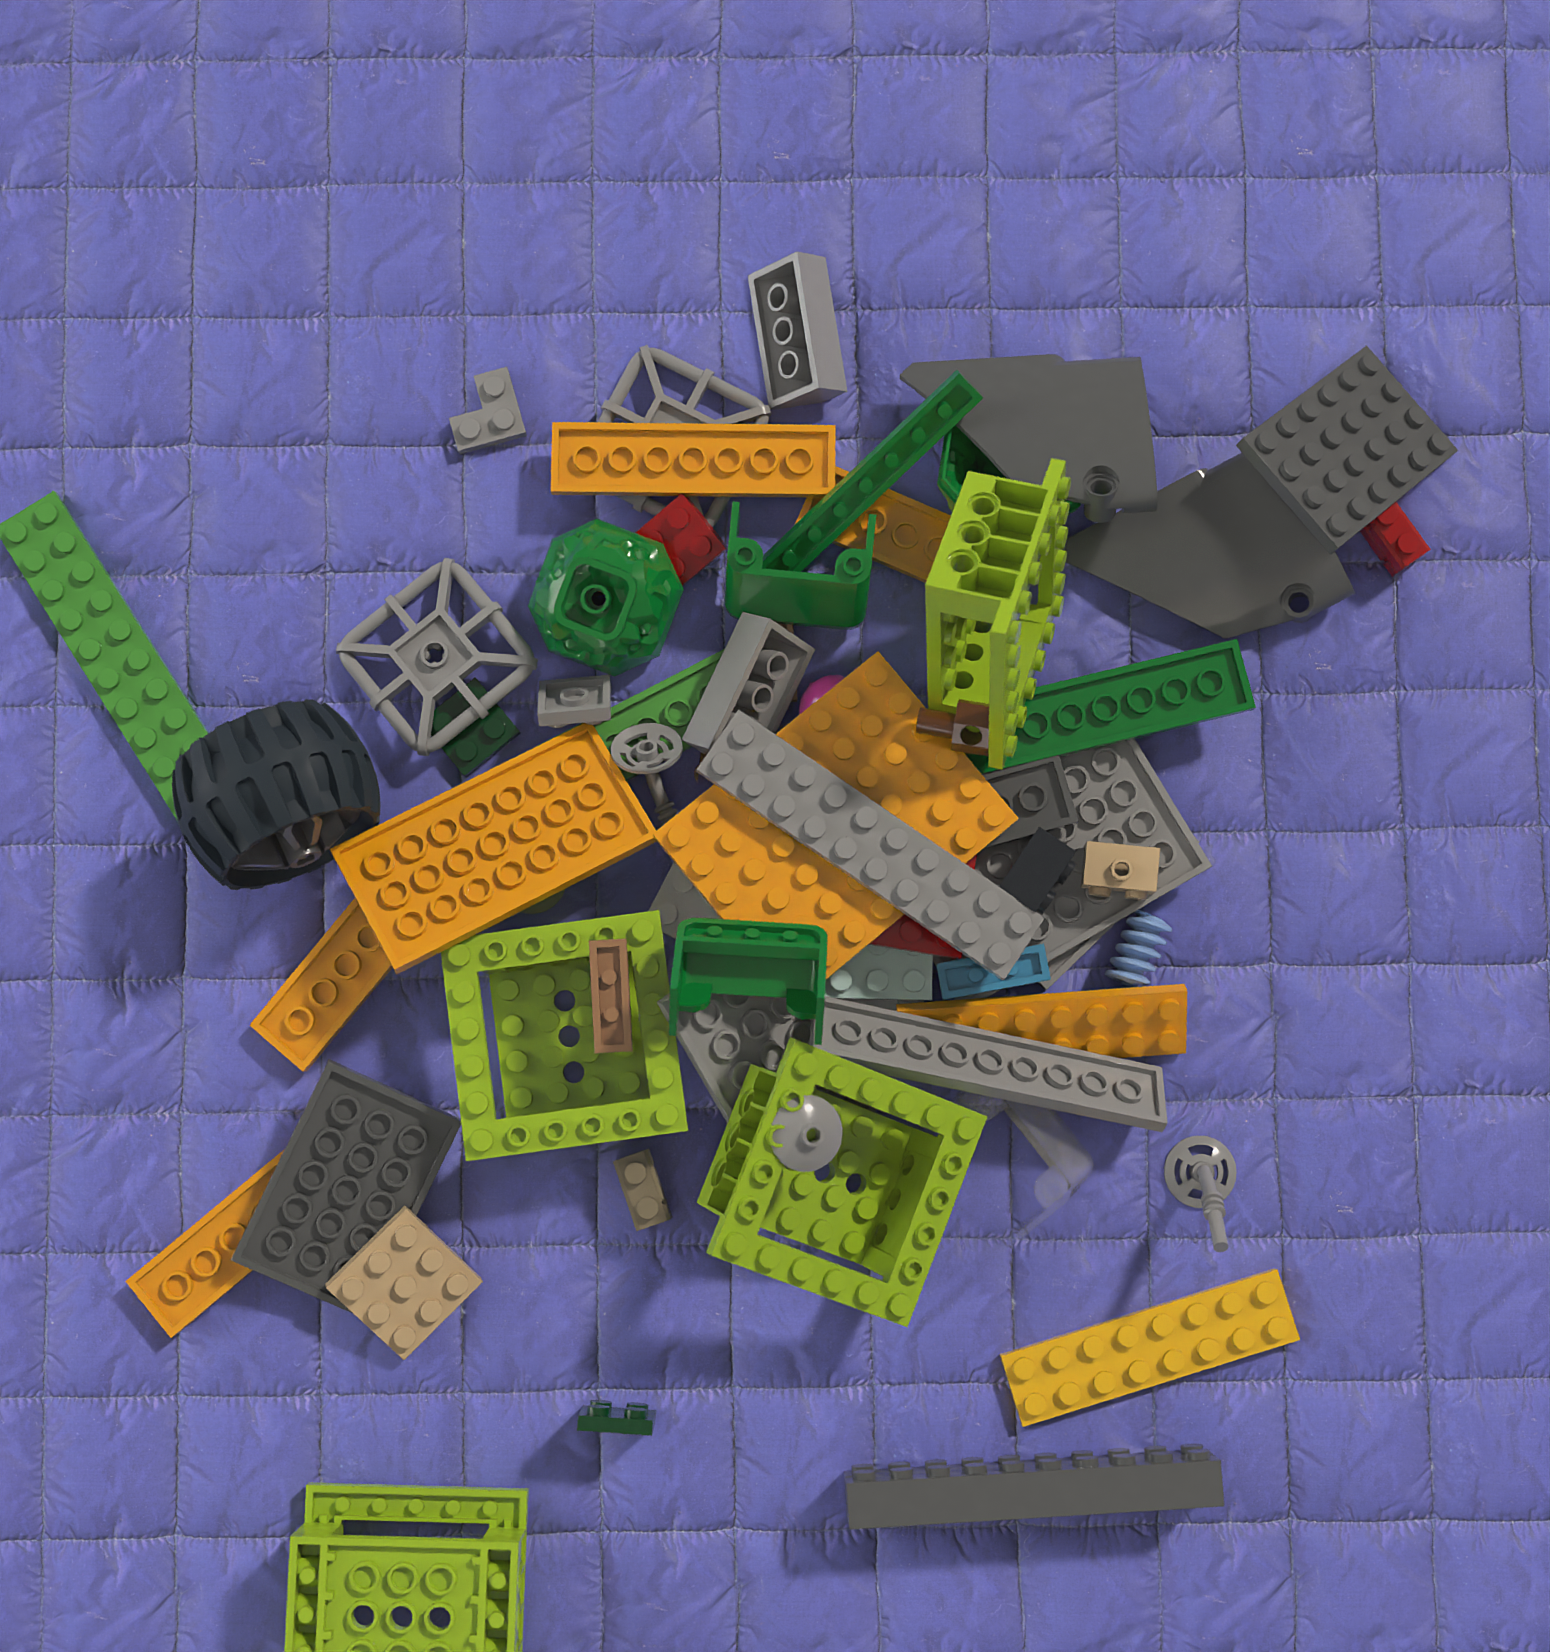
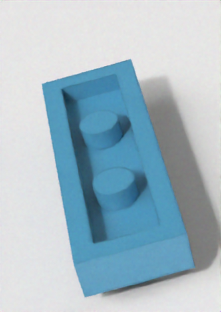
(968, 978)

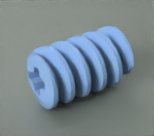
(1138, 950)

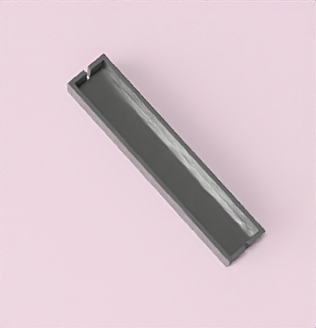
(1032, 1487)

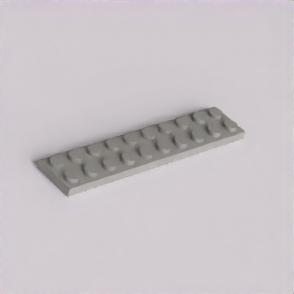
(870, 844)
(994, 1064)

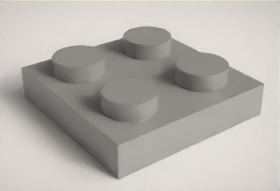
(574, 701)

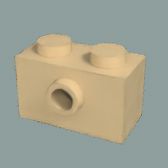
(1120, 869)

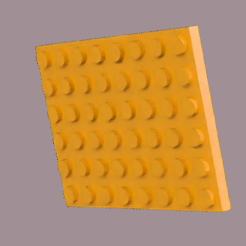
(870, 741)

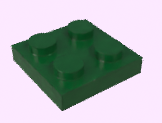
(479, 739)
(603, 1417)

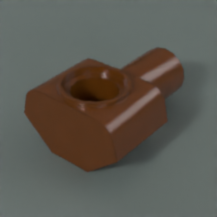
(954, 726)

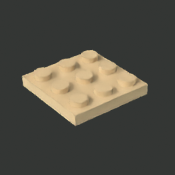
(404, 1282)

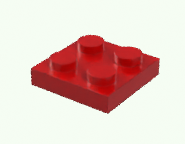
(686, 537)

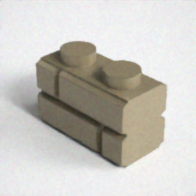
(642, 1189)

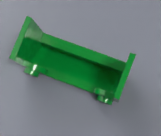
(795, 596)
(749, 961)

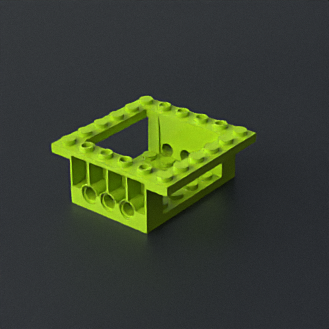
(979, 614)
(620, 1091)
(884, 1225)
(469, 1577)

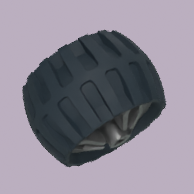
(274, 793)

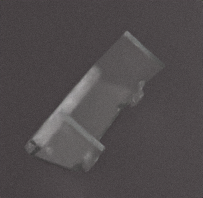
(1055, 1143)

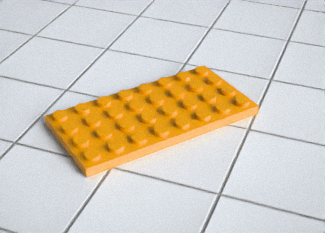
(493, 846)

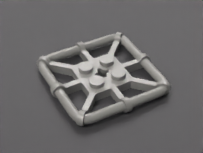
(668, 410)
(435, 678)

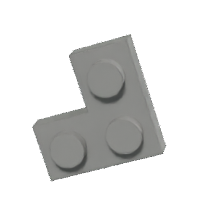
(497, 421)

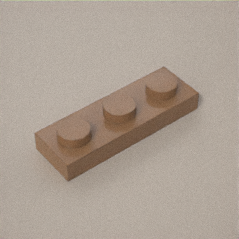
(610, 996)

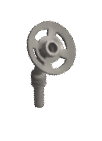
(649, 759)
(1202, 1178)

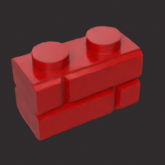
(1395, 539)

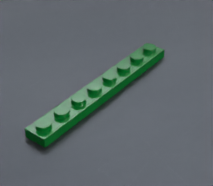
(874, 475)

